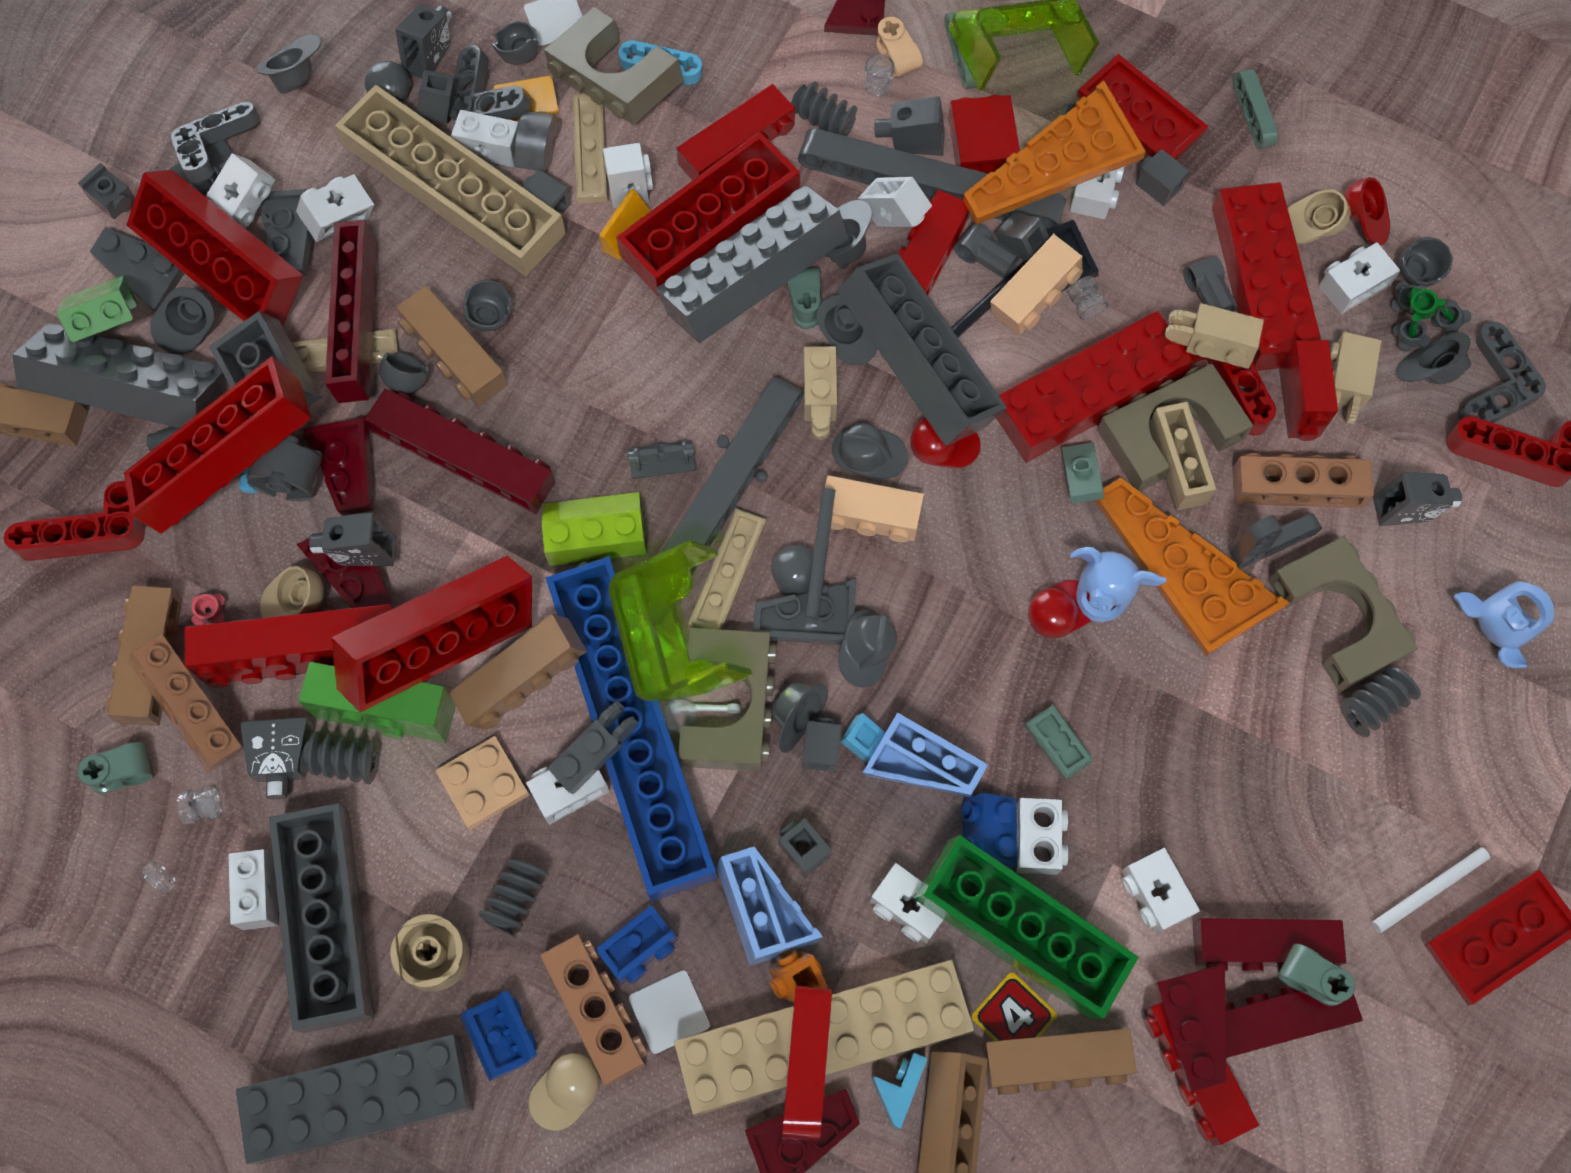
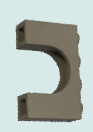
(625, 93)
(1210, 403)
(1339, 570)
(742, 743)

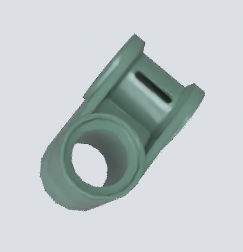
(805, 297)
(120, 768)
(1311, 974)

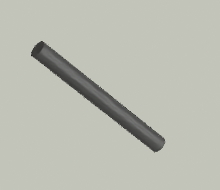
(820, 553)

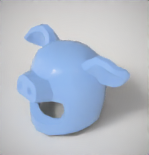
(1110, 582)
(1505, 621)

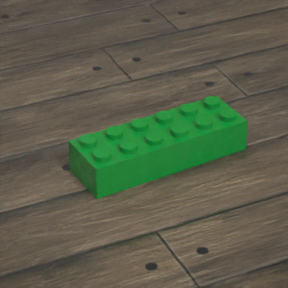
(1026, 928)

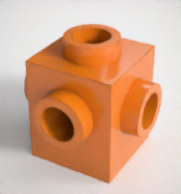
(793, 970)

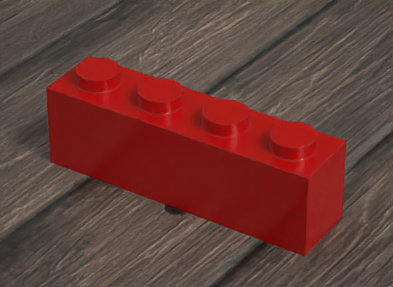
(764, 112)
(934, 238)
(1220, 1108)

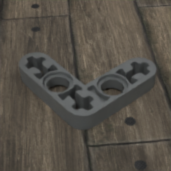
(472, 66)
(192, 138)
(1511, 387)
(1268, 538)

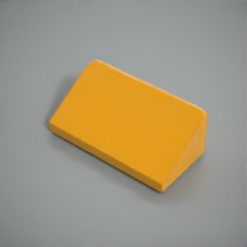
(540, 91)
(628, 212)

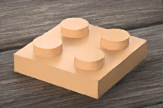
(482, 783)

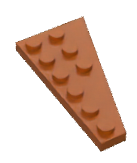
(1065, 153)
(1202, 583)

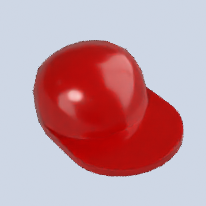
(1369, 208)
(932, 451)
(1056, 610)

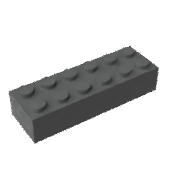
(752, 263)
(921, 348)
(117, 376)
(320, 918)
(353, 1099)

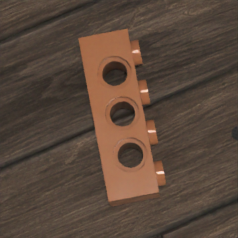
(1253, 488)
(184, 703)
(560, 964)

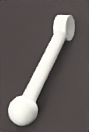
(730, 708)

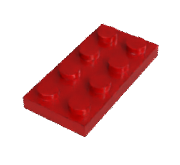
(1151, 111)
(1502, 937)

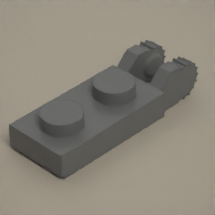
(592, 749)

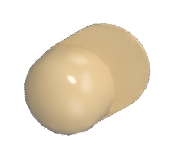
(1319, 216)
(292, 592)
(564, 1092)

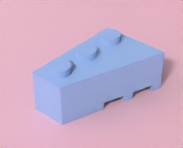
(924, 760)
(762, 908)

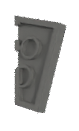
(285, 229)
(144, 268)
(787, 621)

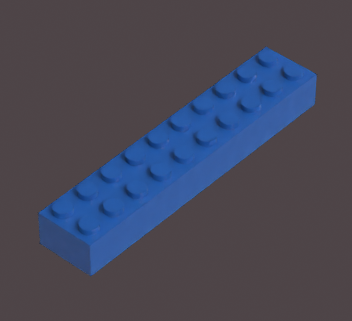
(646, 767)

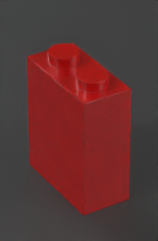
(983, 132)
(1308, 389)

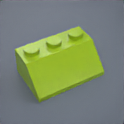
(593, 529)

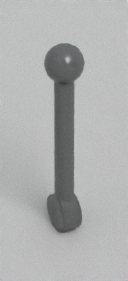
(723, 442)

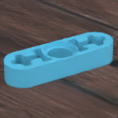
(642, 49)

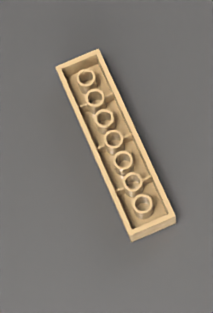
(451, 180)
(864, 1028)

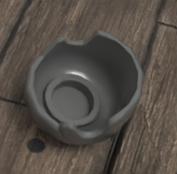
(516, 43)
(390, 78)
(1426, 262)
(486, 305)
(403, 372)
(793, 569)

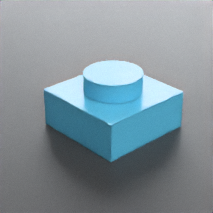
(862, 737)

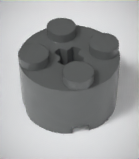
(286, 470)

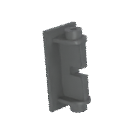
(661, 459)

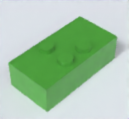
(417, 712)

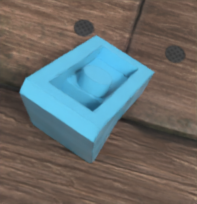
(898, 1099)

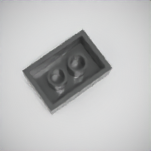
(253, 344)

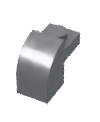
(535, 140)

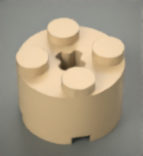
(415, 940)

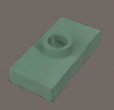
(1082, 473)
(1058, 743)

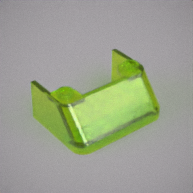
(977, 26)
(652, 631)

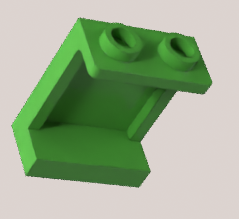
(97, 308)

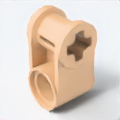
(897, 44)

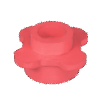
(204, 601)

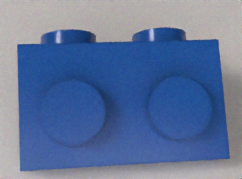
(992, 826)
(637, 946)
(500, 1035)

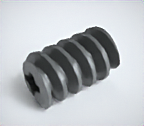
(822, 110)
(1378, 700)
(339, 759)
(512, 895)

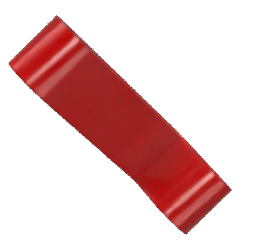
(1255, 403)
(1476, 439)
(36, 538)
(807, 1063)

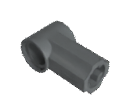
(980, 246)
(1208, 280)

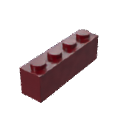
(1264, 941)
(1284, 1019)

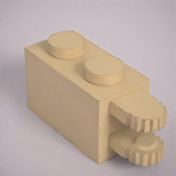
(1216, 334)
(1354, 371)
(820, 389)

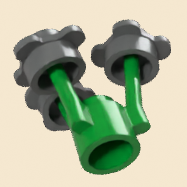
(1423, 305)

